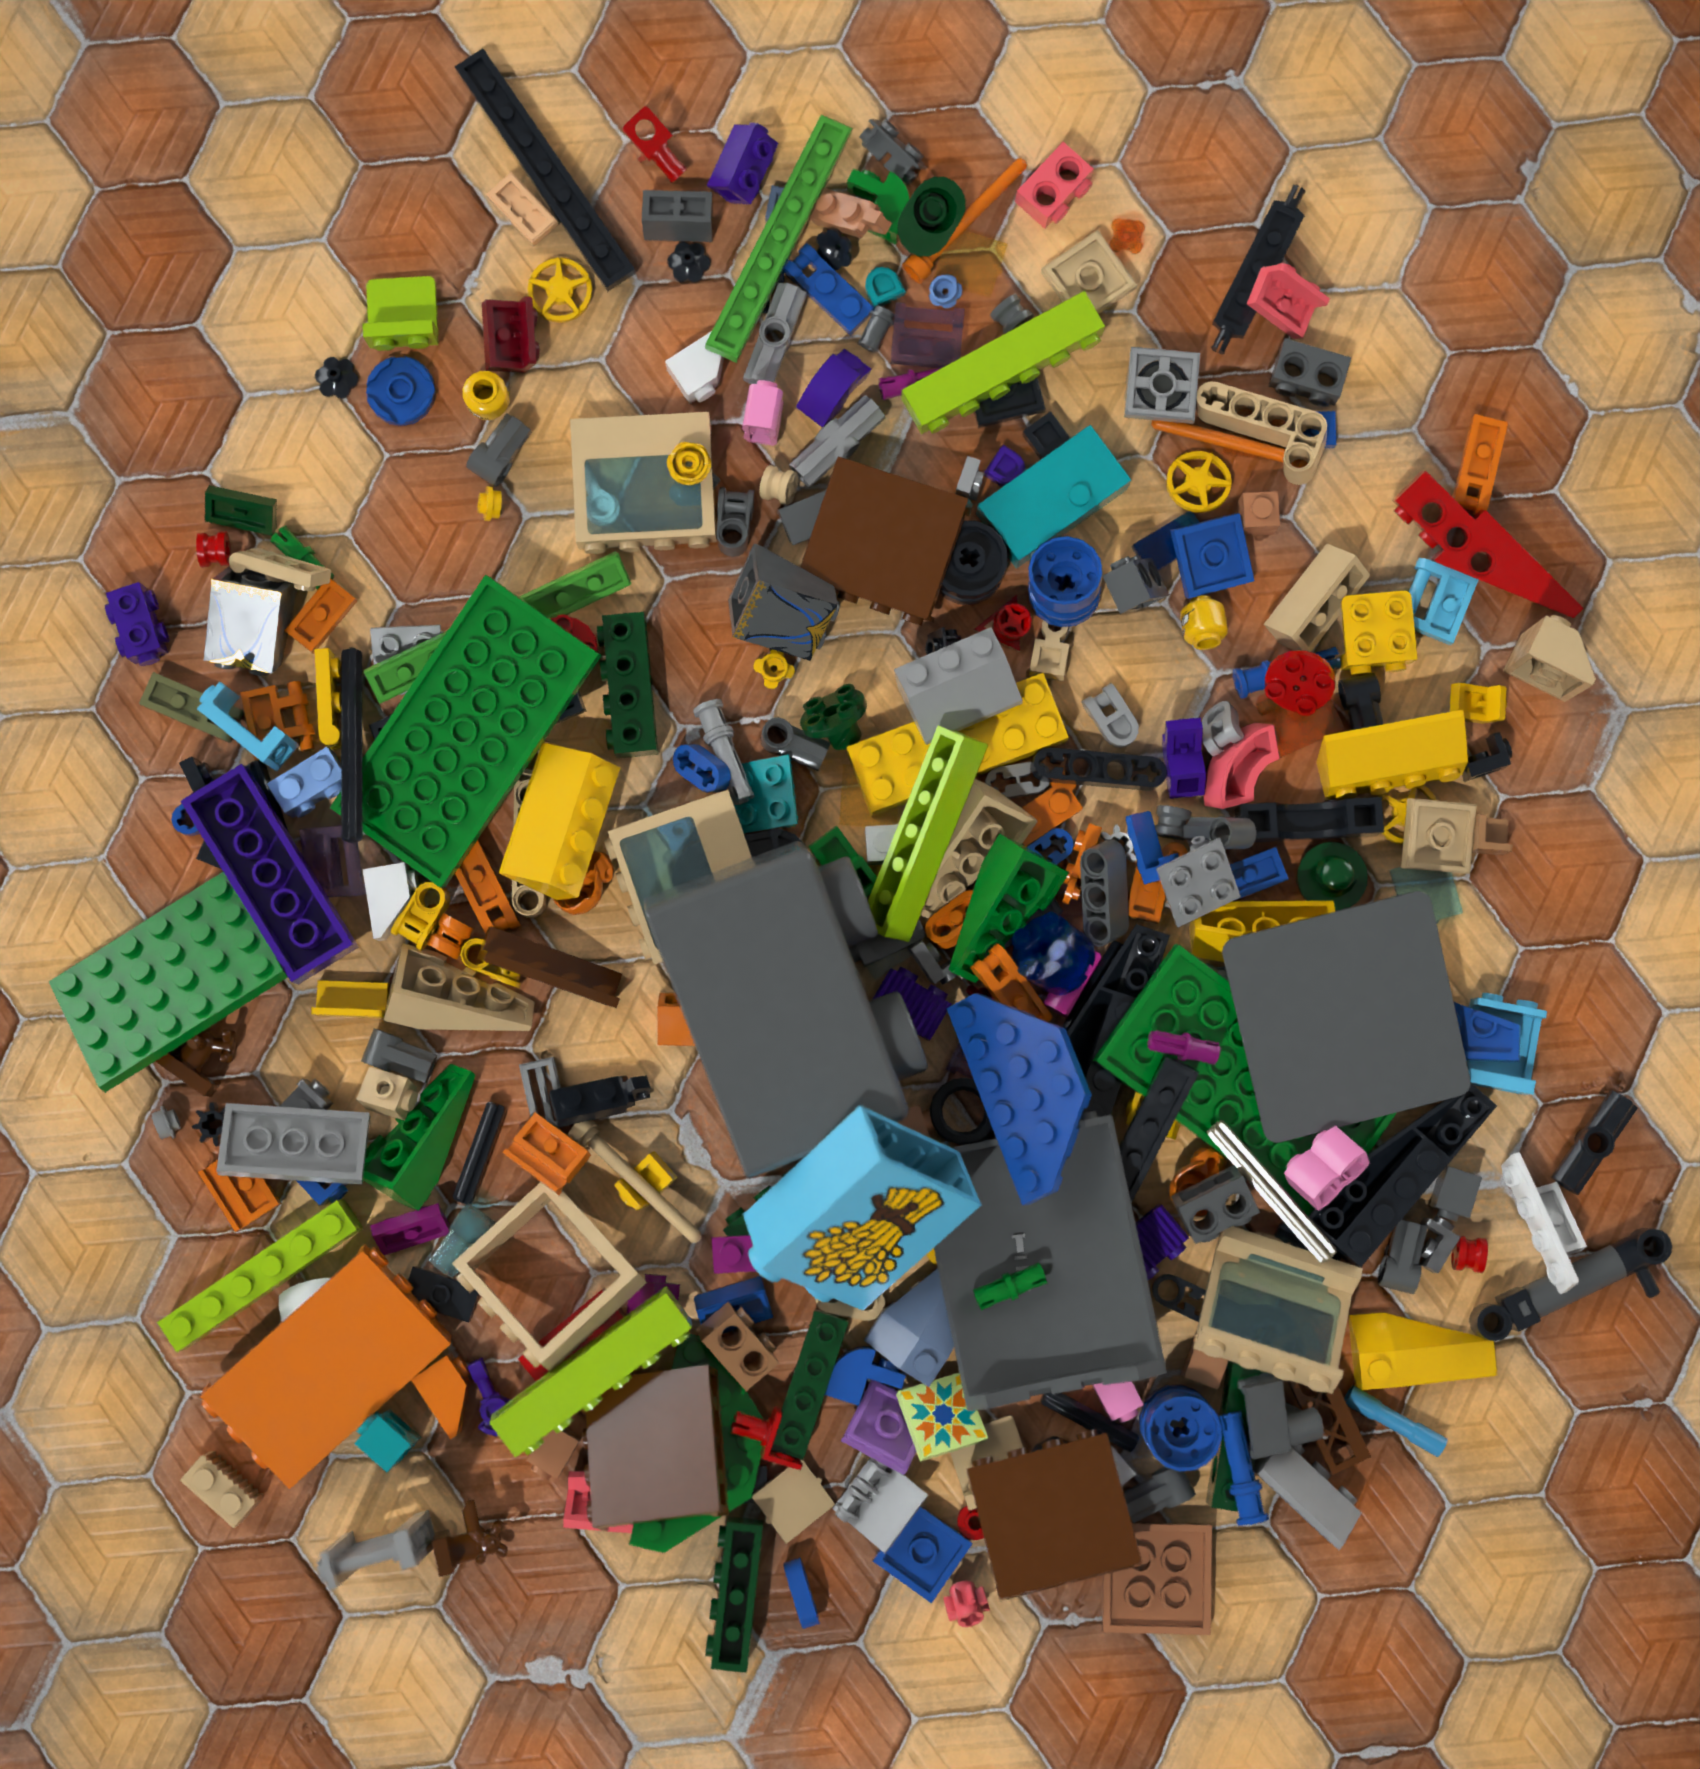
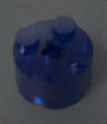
(1053, 954)

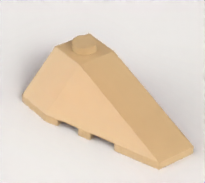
(979, 824)
(442, 997)

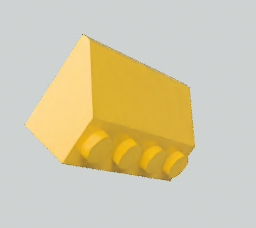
(1393, 756)
(559, 821)

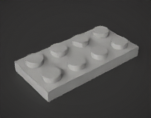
(293, 1144)

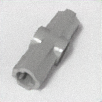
(780, 317)
(837, 438)

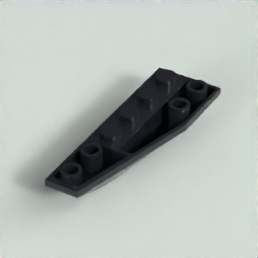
(1107, 1006)
(1399, 1176)

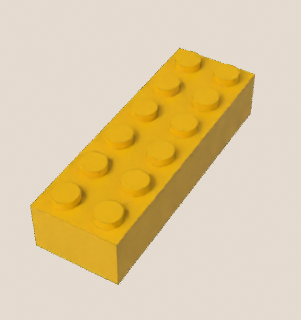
(892, 760)

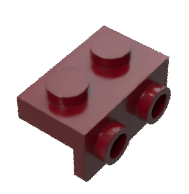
(510, 335)

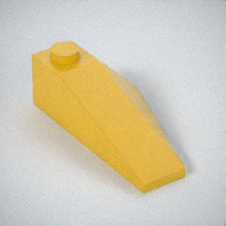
(1408, 1352)

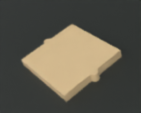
(792, 1501)

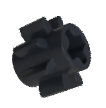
(203, 1125)

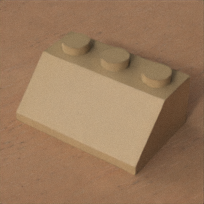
(1552, 659)

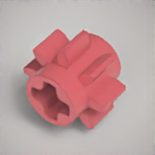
(966, 1603)

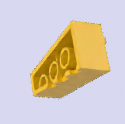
(1240, 918)

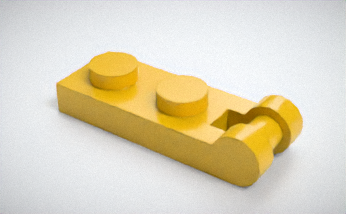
(328, 699)

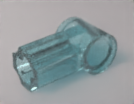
(464, 1232)

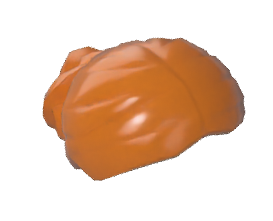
(599, 872)
(1202, 1165)

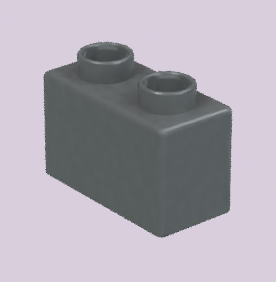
(780, 1002)

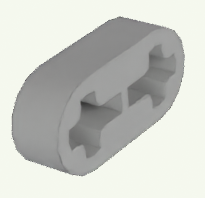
(1016, 772)

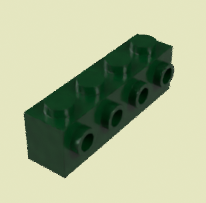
(629, 685)
(737, 1594)

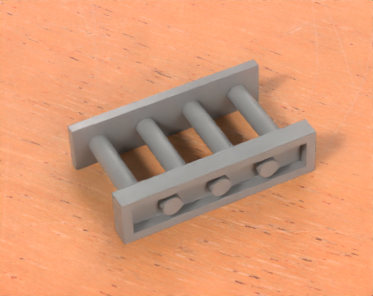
(406, 1544)

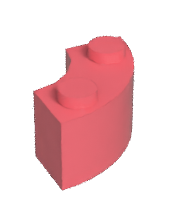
(1236, 769)

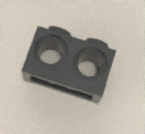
(1310, 362)
(1135, 583)
(1212, 1196)

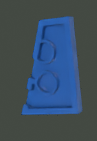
(1488, 1036)

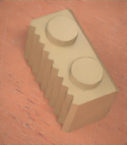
(222, 1488)

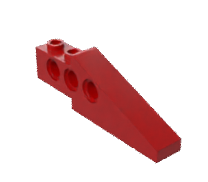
(1509, 563)

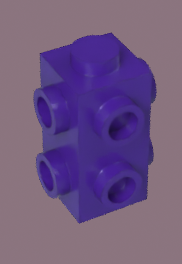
(743, 163)
(138, 628)

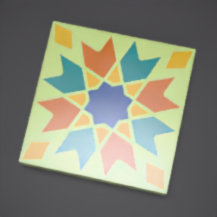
(940, 1417)

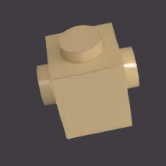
(387, 1093)

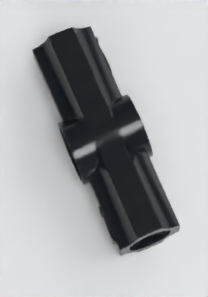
(1608, 1124)

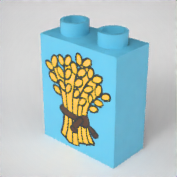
(859, 1210)

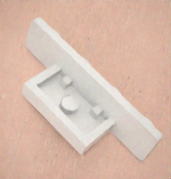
(1549, 1221)

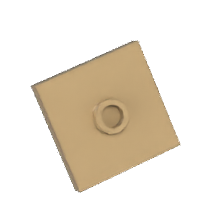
(1090, 268)
(1438, 836)

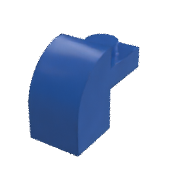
(854, 1368)

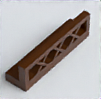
(550, 966)
(1342, 1421)

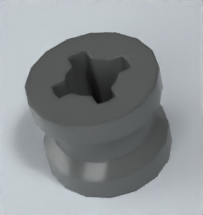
(1011, 313)
(1171, 822)

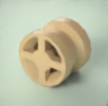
(779, 485)

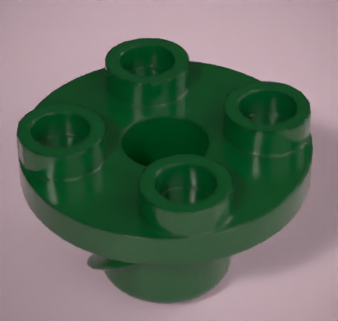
(835, 716)
(1332, 874)

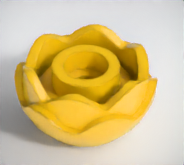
(688, 452)

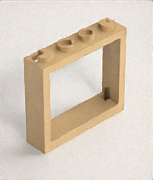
(589, 1319)

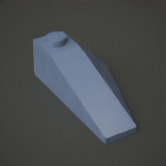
(915, 1331)

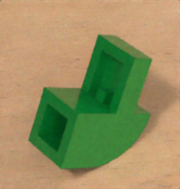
(889, 196)
(834, 846)

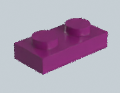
(410, 1229)
(731, 1254)

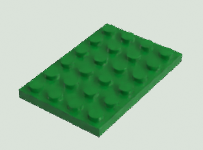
(165, 981)

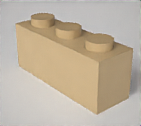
(1316, 599)

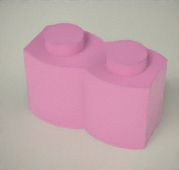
(763, 413)
(1326, 1167)

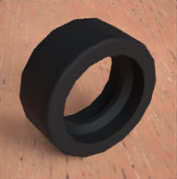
(937, 1114)

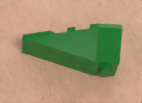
(1005, 895)
(414, 1152)

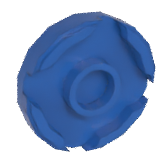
(400, 391)

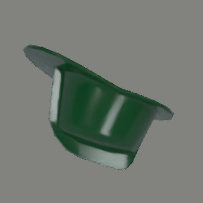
(931, 216)

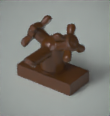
(194, 1055)
(469, 1546)

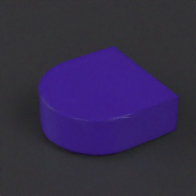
(1005, 466)

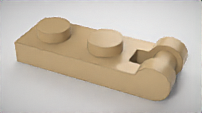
(280, 568)

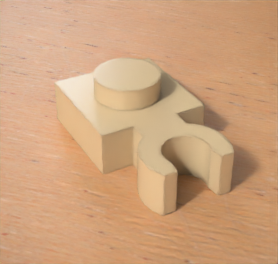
(1050, 654)

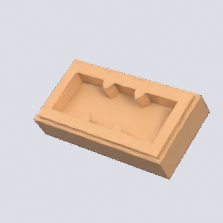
(522, 209)

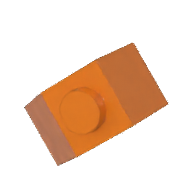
(446, 1391)

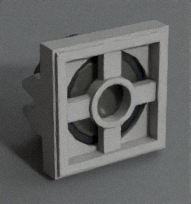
(1162, 388)

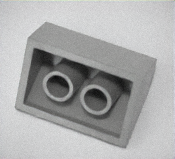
(958, 685)
(1310, 1493)

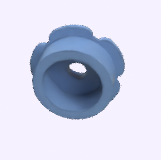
(945, 282)

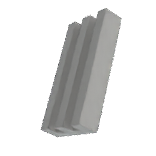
(537, 1065)

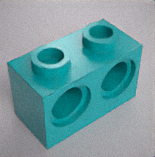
(386, 1439)

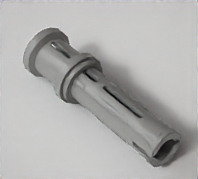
(720, 736)

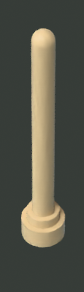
(588, 1135)

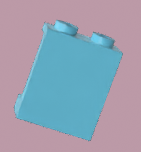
(273, 749)
(1503, 1075)

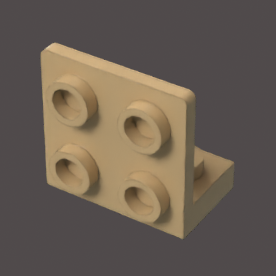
(1001, 1439)

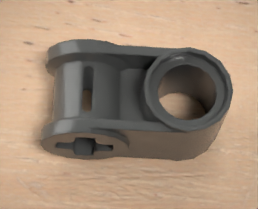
(734, 514)

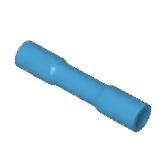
(1414, 1432)

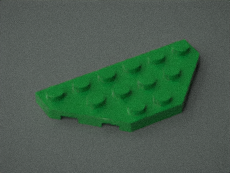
(740, 1453)

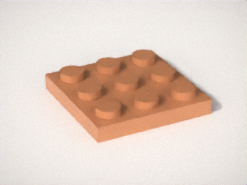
(1170, 1586)

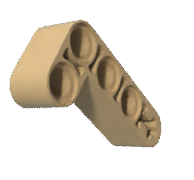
(1258, 424)

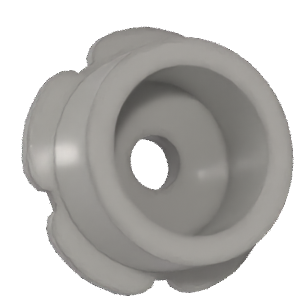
(166, 1122)

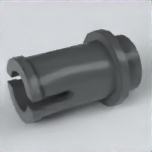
(876, 328)

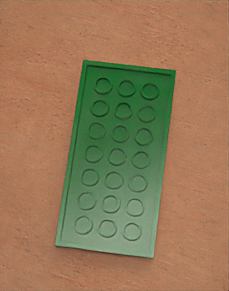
(468, 729)
(1198, 1001)

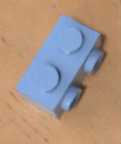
(308, 783)

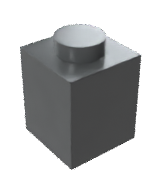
(1455, 1193)

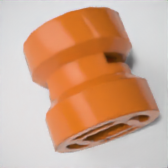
(453, 929)

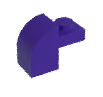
(832, 387)
(1184, 757)

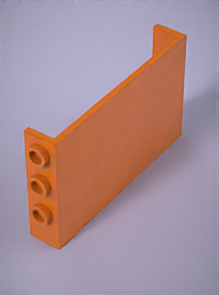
(327, 1367)

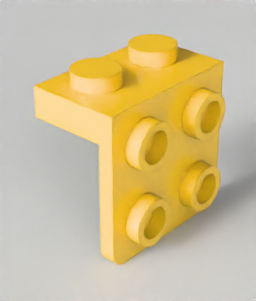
(1378, 632)

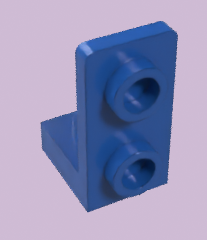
(1146, 846)

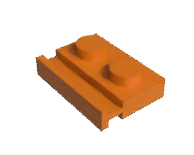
(547, 1153)
(240, 1198)

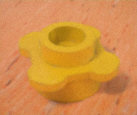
(772, 678)

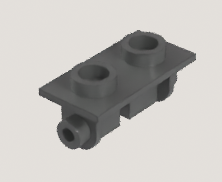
(884, 140)

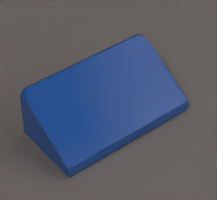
(745, 1294)

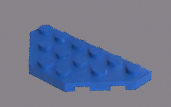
(1027, 1088)

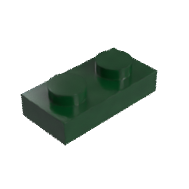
(240, 510)

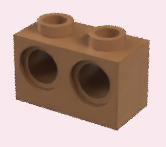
(733, 1349)

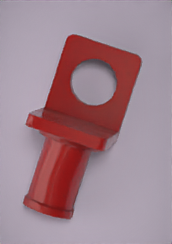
(656, 147)
(765, 1433)

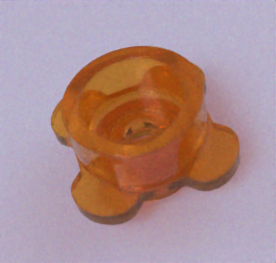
(1130, 227)

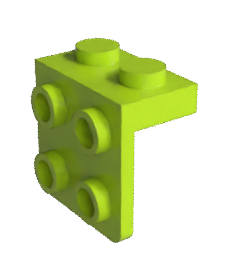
(401, 313)

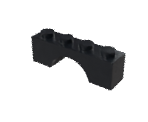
(1315, 820)

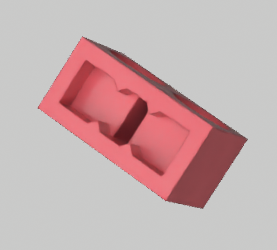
(1048, 182)

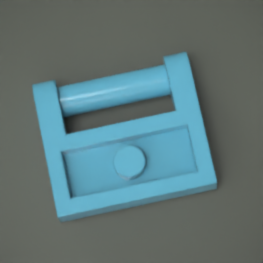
(1448, 601)

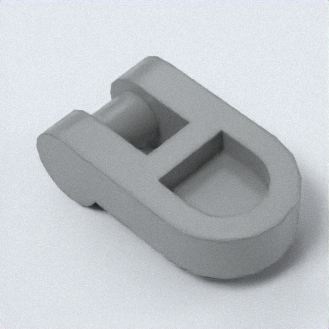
(1221, 727)
(1118, 728)

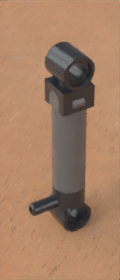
(1527, 1304)

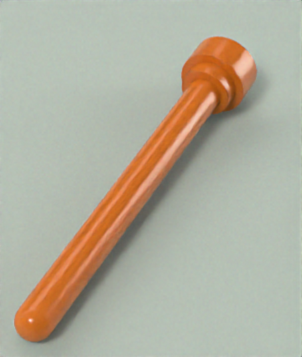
(920, 266)
(1225, 440)

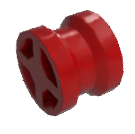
(213, 549)
(1017, 617)
(1470, 1254)

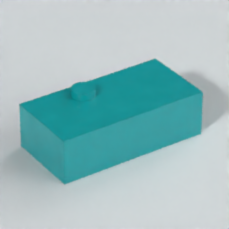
(1054, 495)

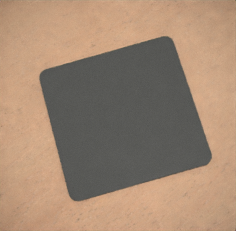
(1346, 1016)

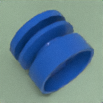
(1063, 564)
(1177, 1447)

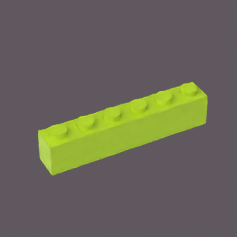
(1002, 363)
(924, 832)
(260, 1275)
(590, 1372)

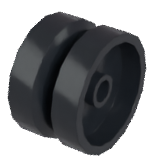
(988, 552)

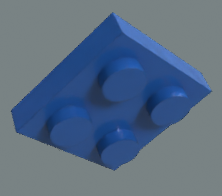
(1212, 555)
(924, 1554)

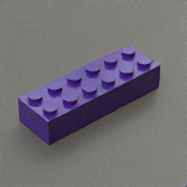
(269, 874)

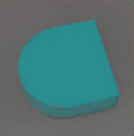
(883, 286)

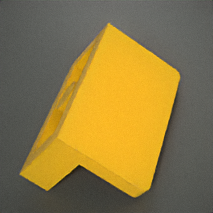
(351, 999)

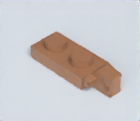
(848, 214)

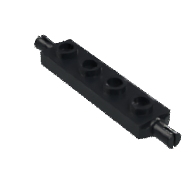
(1266, 250)

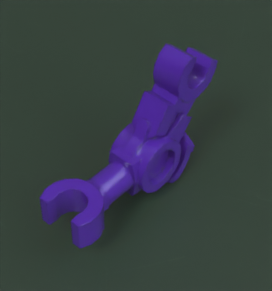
(491, 1399)

